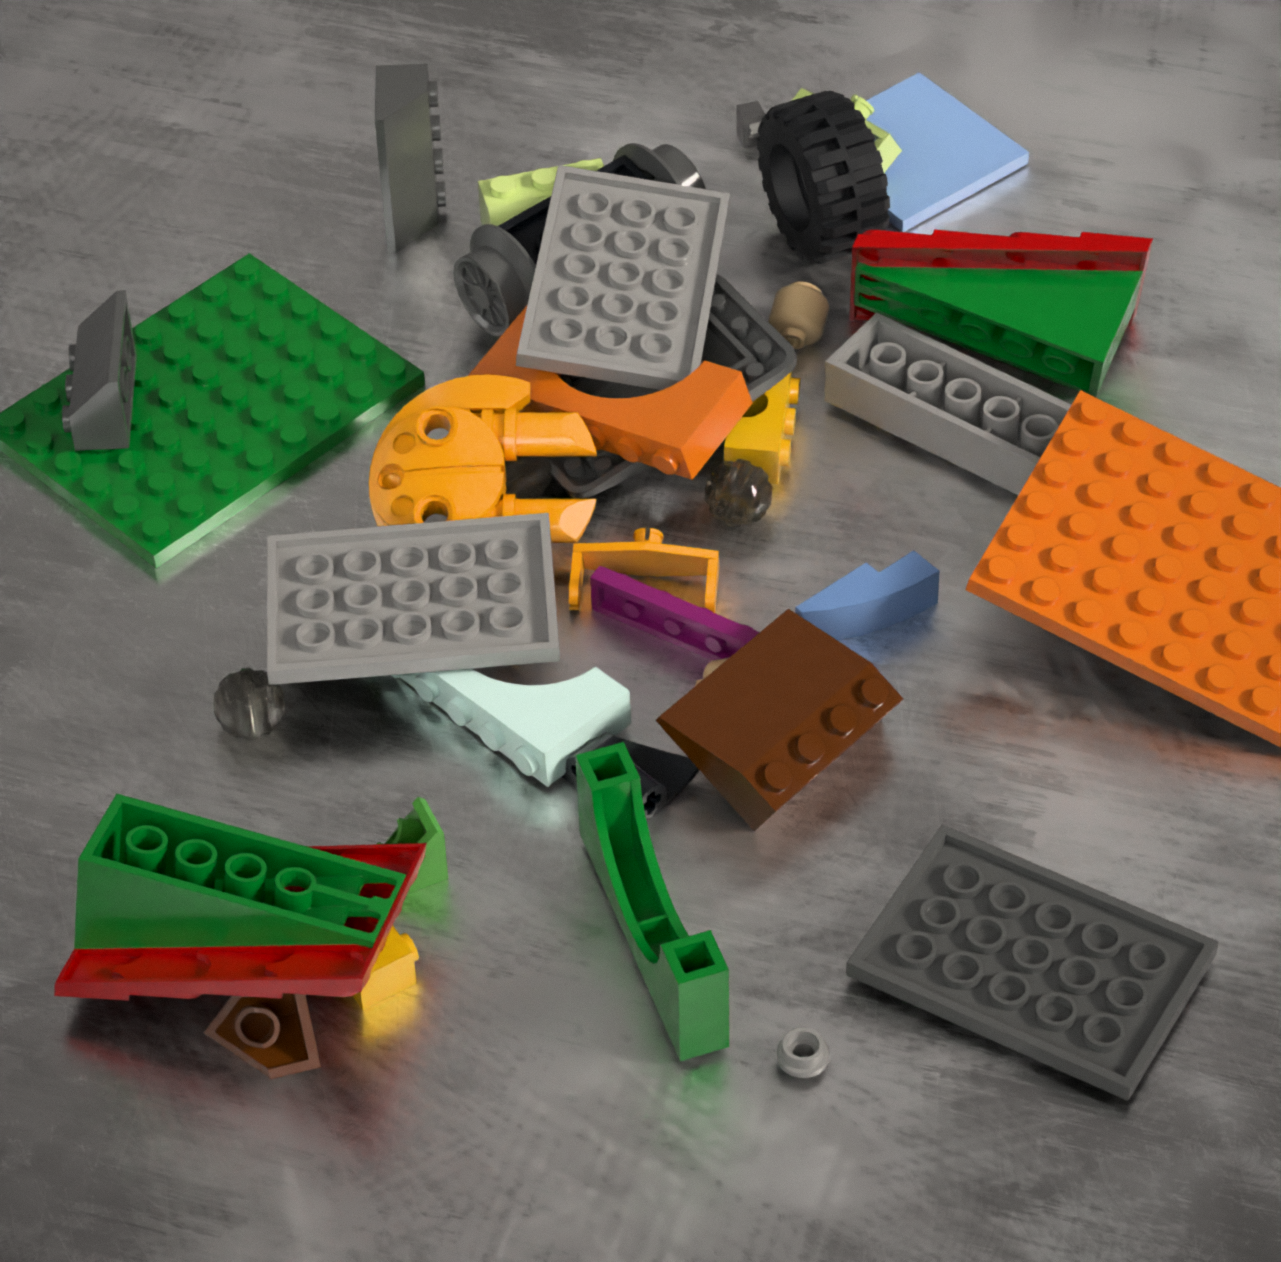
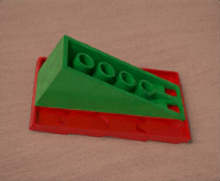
(1017, 298)
(225, 910)

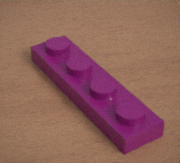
(666, 616)

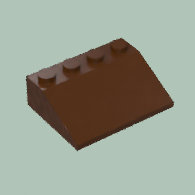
(778, 715)

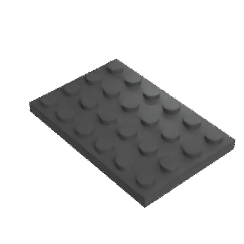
(1033, 960)

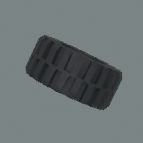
(822, 175)

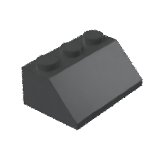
(102, 378)

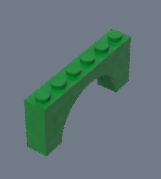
(680, 970)

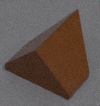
(268, 1033)

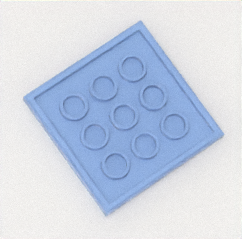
(944, 150)

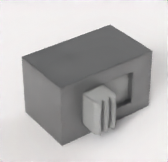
(748, 120)

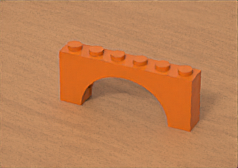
(663, 429)

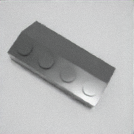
(408, 152)

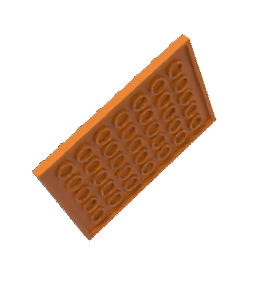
(1149, 562)

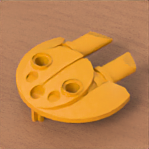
(466, 469)

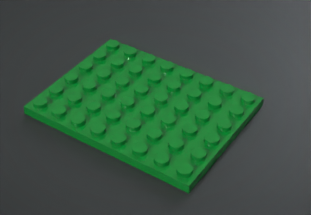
(227, 405)

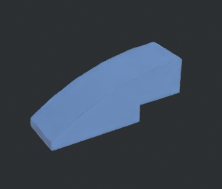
(873, 599)

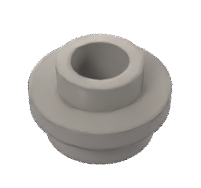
(803, 1042)

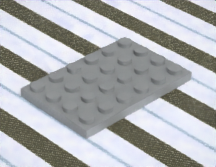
(623, 279)
(410, 599)

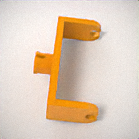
(644, 559)

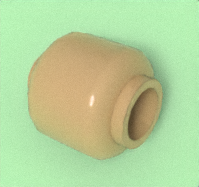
(799, 313)

